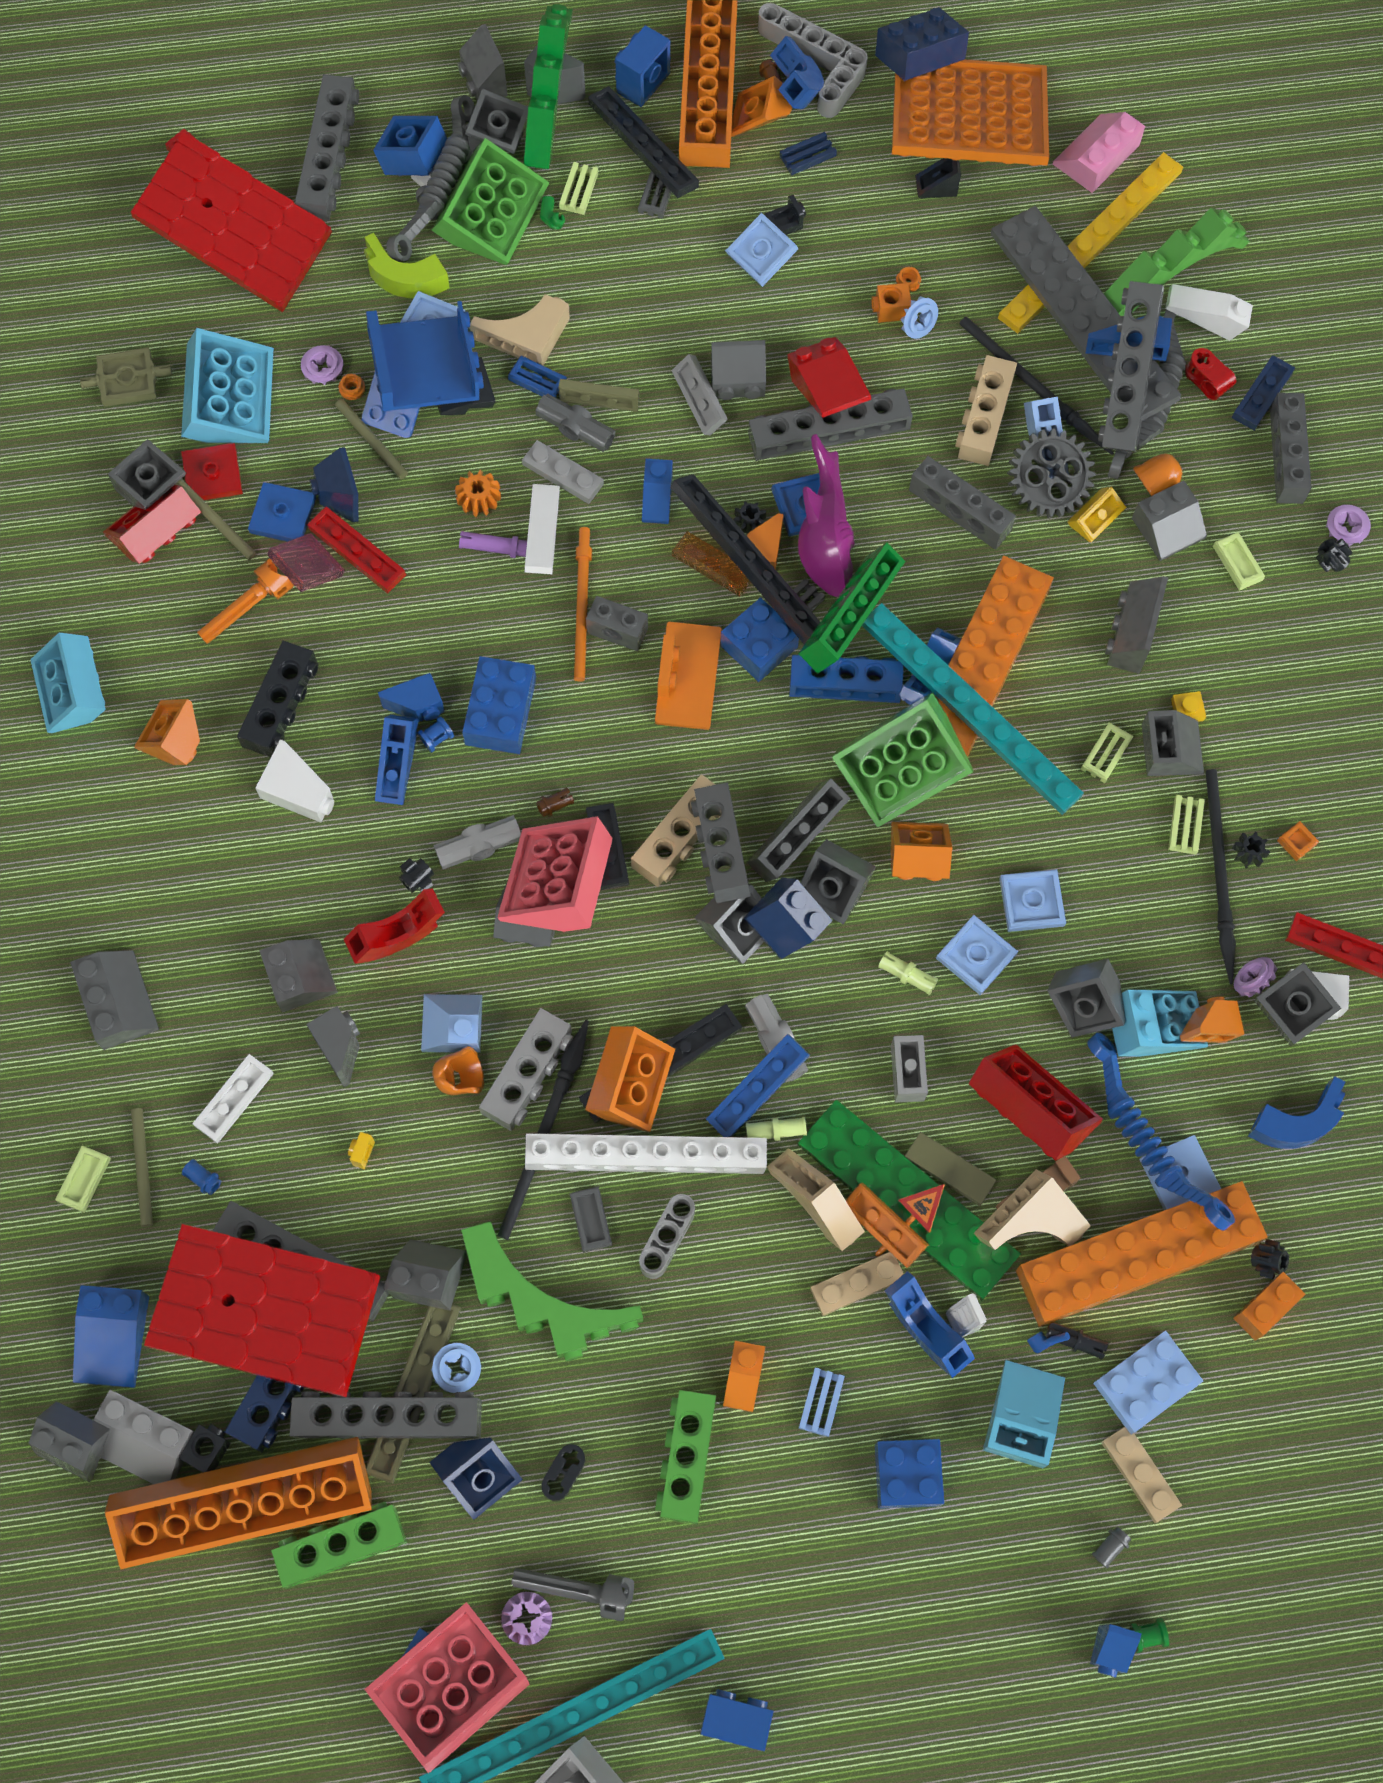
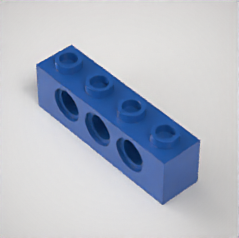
(857, 688)

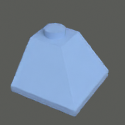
(451, 1022)

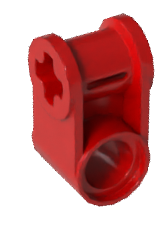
(1210, 377)

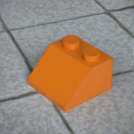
(920, 850)

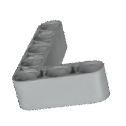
(828, 51)

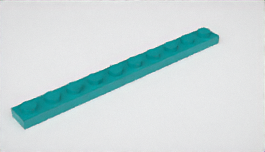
(972, 709)
(580, 1712)

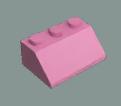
(1100, 149)

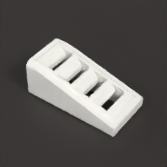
(966, 1316)

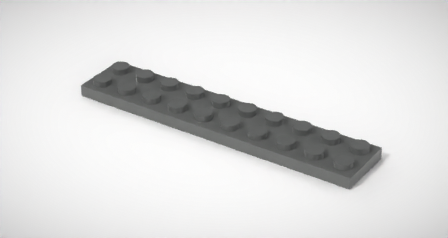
(1073, 299)

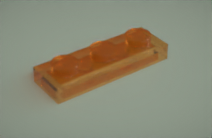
(710, 563)

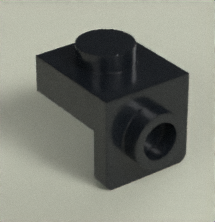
(788, 217)

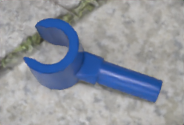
(1040, 1342)

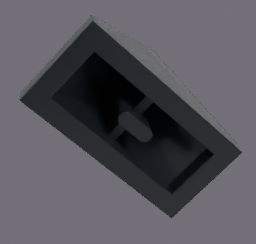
(939, 179)

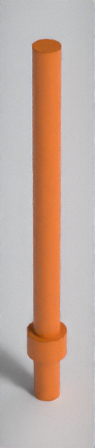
(583, 556)

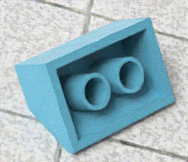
(67, 682)

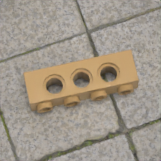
(994, 373)
(660, 869)

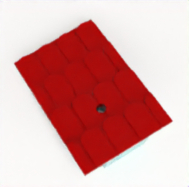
(231, 221)
(263, 1310)

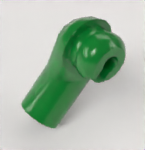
(549, 217)

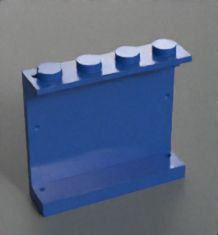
(424, 361)

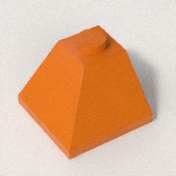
(759, 106)
(171, 733)

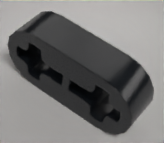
(569, 1477)

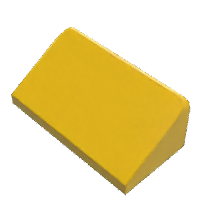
(1097, 513)

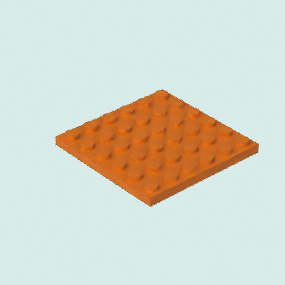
(974, 113)

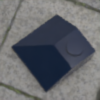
(336, 485)
(476, 1473)

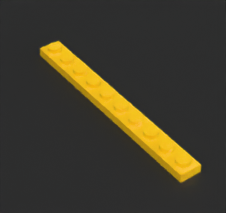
(1100, 232)

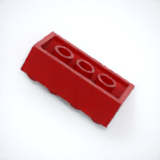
(1034, 1101)

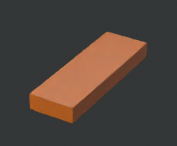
(886, 1225)

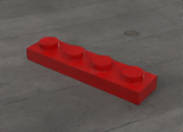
(356, 549)
(1336, 944)

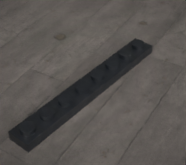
(746, 556)

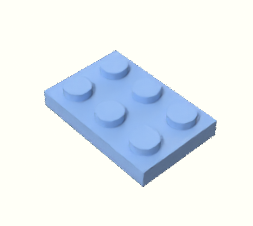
(1148, 1382)

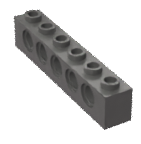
(327, 145)
(1151, 297)
(843, 430)
(239, 1219)
(307, 1408)

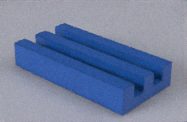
(533, 381)

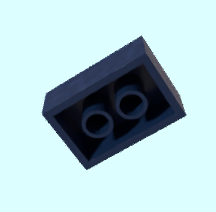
(921, 43)

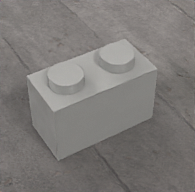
(909, 1068)

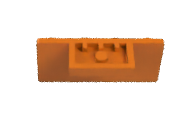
(687, 675)

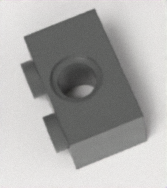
(617, 623)

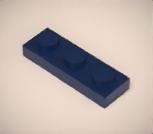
(1263, 392)

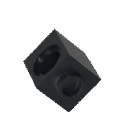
(192, 1455)

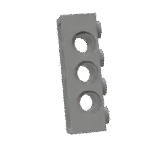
(542, 1028)

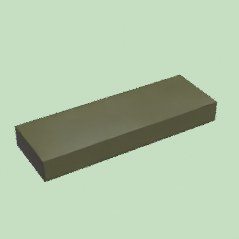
(599, 395)
(950, 1169)

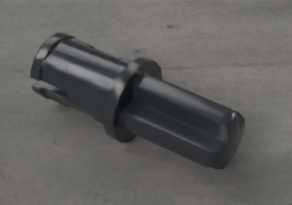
(1079, 1340)

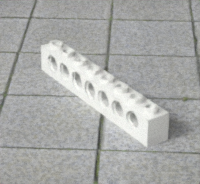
(645, 1153)

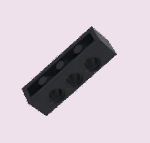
(288, 660)

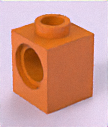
(895, 293)

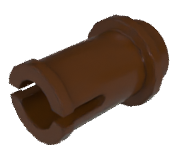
(769, 69)
(554, 802)

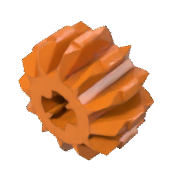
(486, 489)

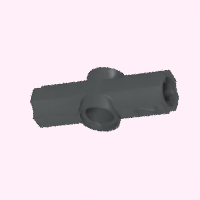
(575, 422)

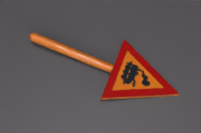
(922, 1207)

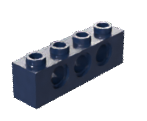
(259, 1396)

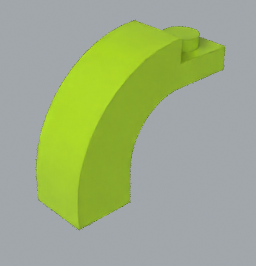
(404, 278)

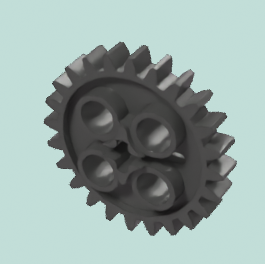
(1062, 452)

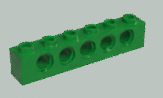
(851, 608)

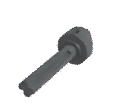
(610, 1596)

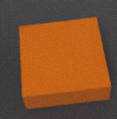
(1298, 841)

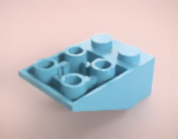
(1155, 1022)
(1025, 1415)

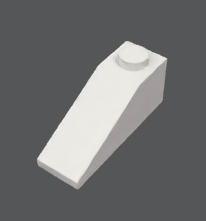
(1212, 310)

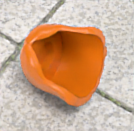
(1159, 473)
(467, 1065)

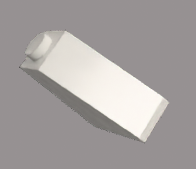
(294, 785)

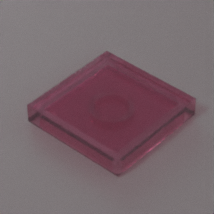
(305, 562)

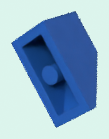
(657, 491)
(414, 699)
(1114, 1649)

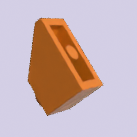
(767, 538)
(1214, 1022)
(744, 1376)

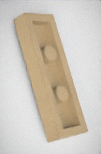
(856, 1283)
(1141, 1474)

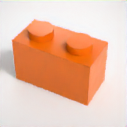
(1269, 1306)

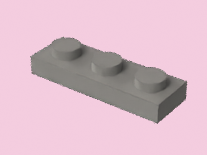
(699, 395)
(563, 472)

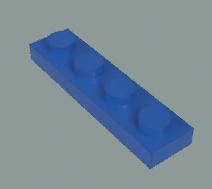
(758, 1086)

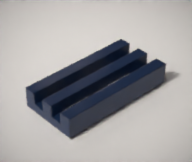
(805, 150)

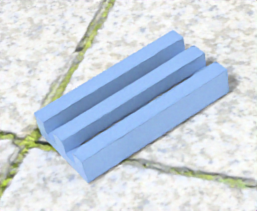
(828, 1377)

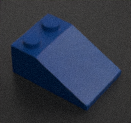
(108, 1335)

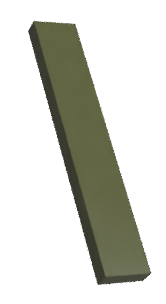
(417, 1379)

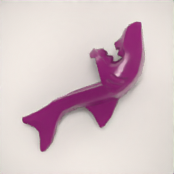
(825, 533)

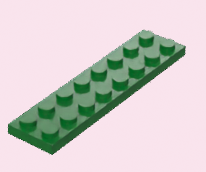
(861, 1155)

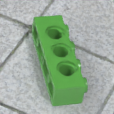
(701, 1408)
(288, 1554)

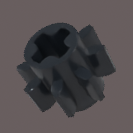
(749, 517)
(1334, 555)
(1248, 843)
(416, 875)
(1269, 1258)

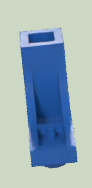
(802, 74)
(944, 646)
(1293, 1132)
(927, 1327)

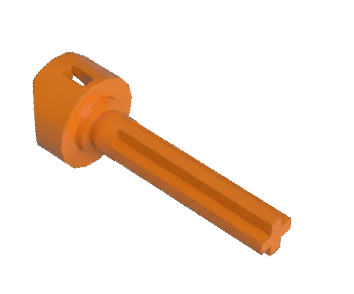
(268, 583)

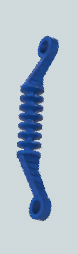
(1120, 1106)

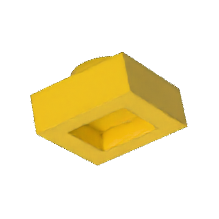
(1190, 705)
(360, 1150)

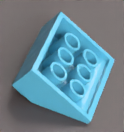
(227, 389)

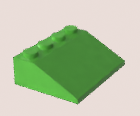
(491, 204)
(903, 760)

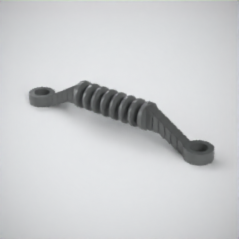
(441, 180)
(1154, 424)

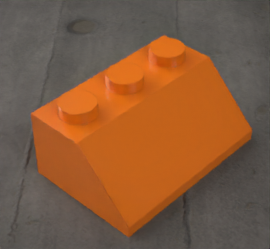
(630, 1078)

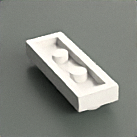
(233, 1098)

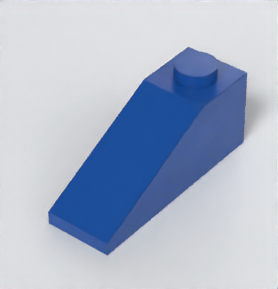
(1103, 340)
(395, 758)

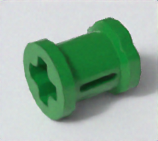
(1151, 1634)

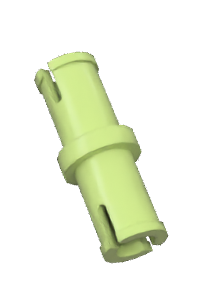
(908, 973)
(777, 1128)

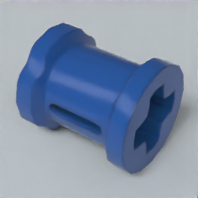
(435, 734)

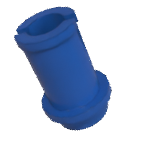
(201, 1177)

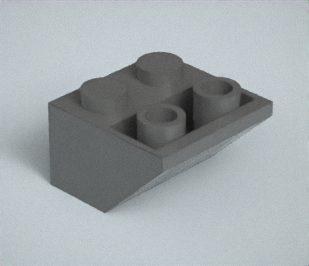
(1171, 744)

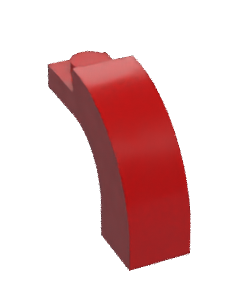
(397, 932)

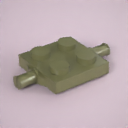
(126, 377)

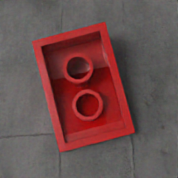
(827, 377)

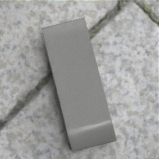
(672, 1222)

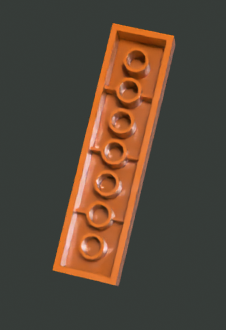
(708, 83)
(997, 635)
(1137, 1256)
(238, 1502)

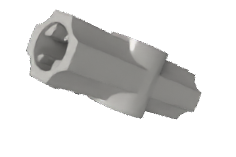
(478, 842)
(770, 1027)

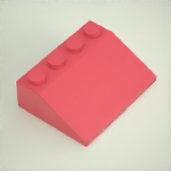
(557, 875)
(447, 1687)

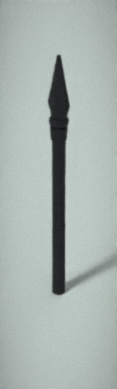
(1066, 412)
(1224, 914)
(570, 1063)

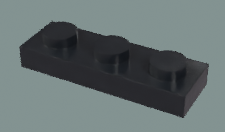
(615, 870)

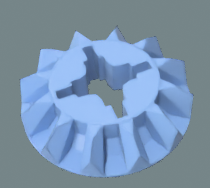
(928, 317)
(469, 1362)

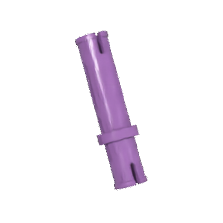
(510, 546)

